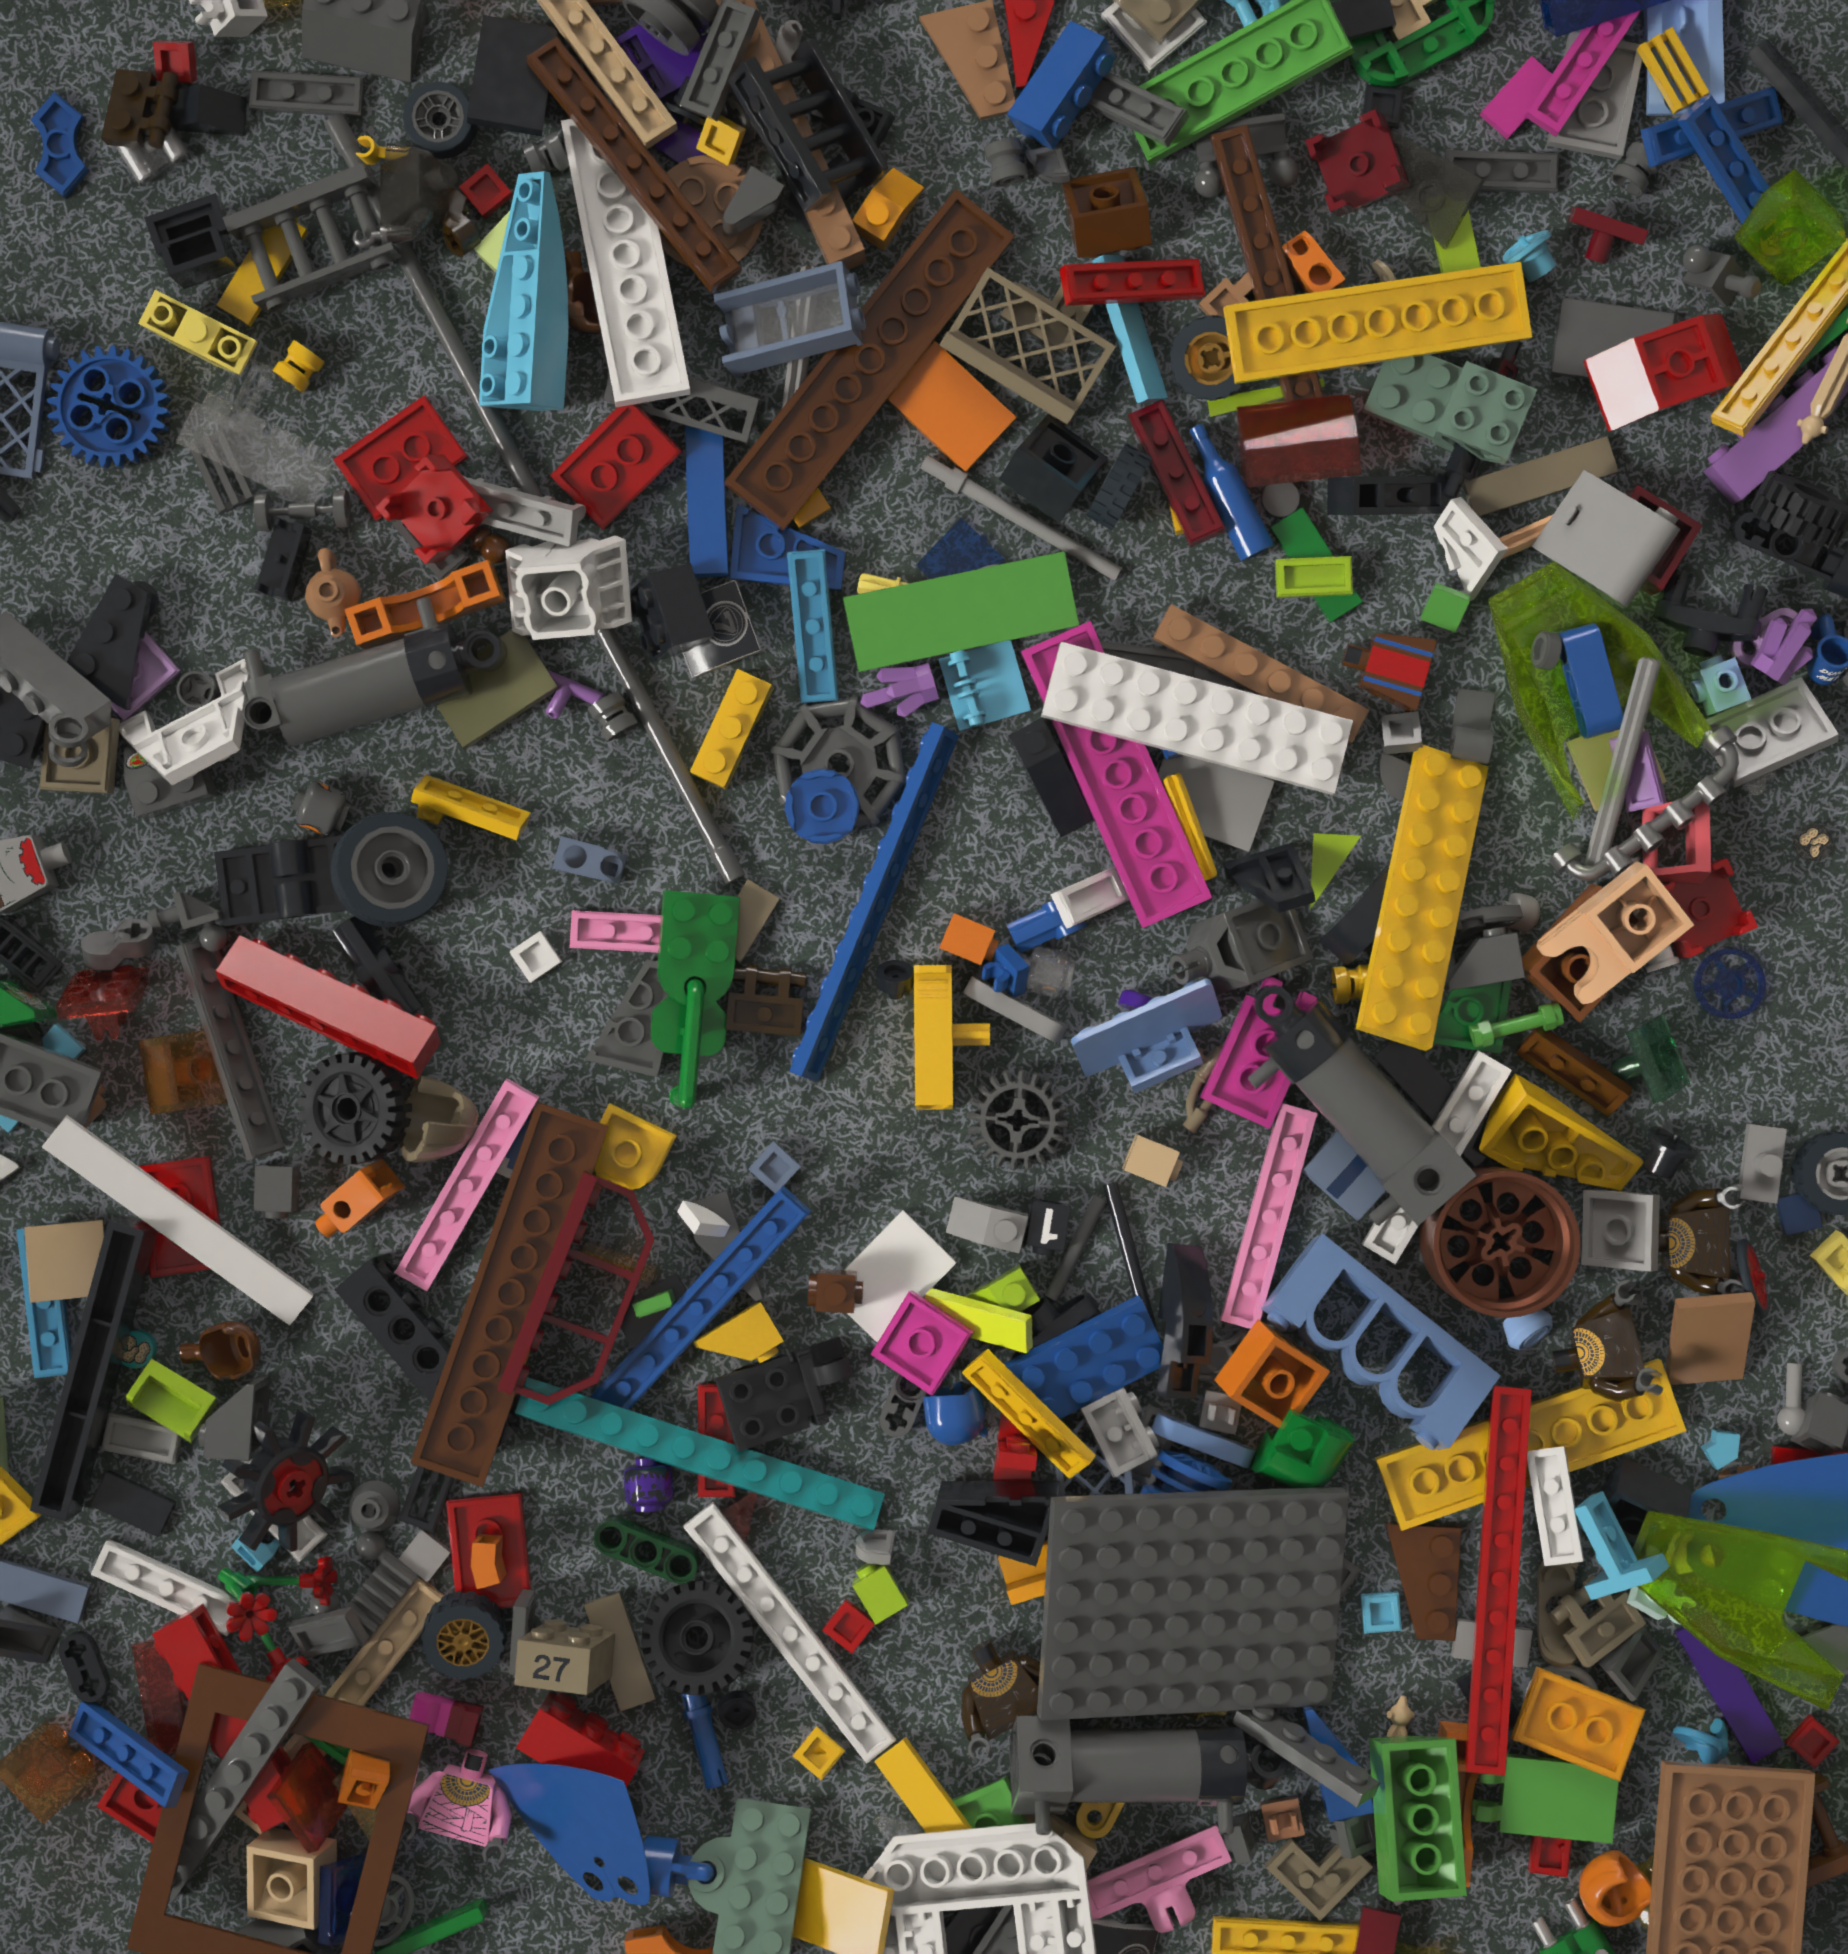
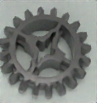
(1020, 1087)

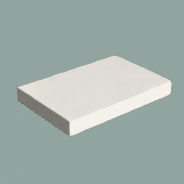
(893, 1265)

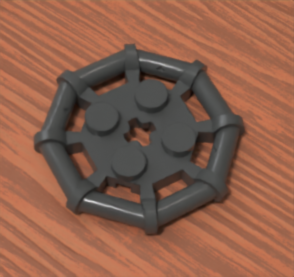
(847, 742)

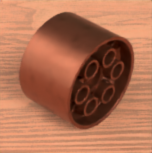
(1539, 1282)

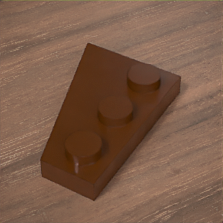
(1429, 1576)

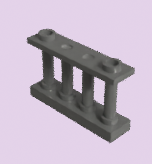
(284, 212)

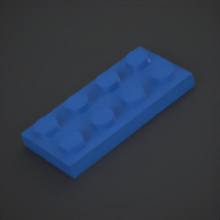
(1091, 1358)

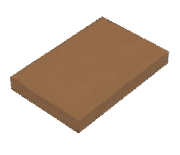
(1709, 1338)

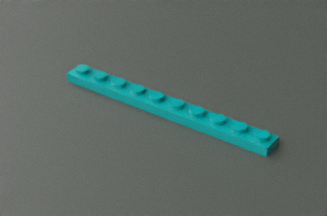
(704, 1456)

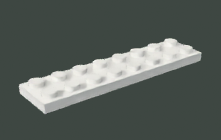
(626, 280)
(1196, 718)

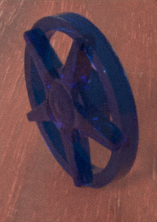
(1729, 983)

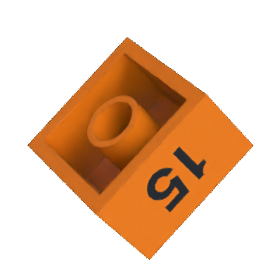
(1271, 1374)

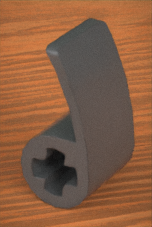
(1471, 730)

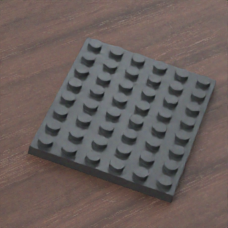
(1191, 1602)

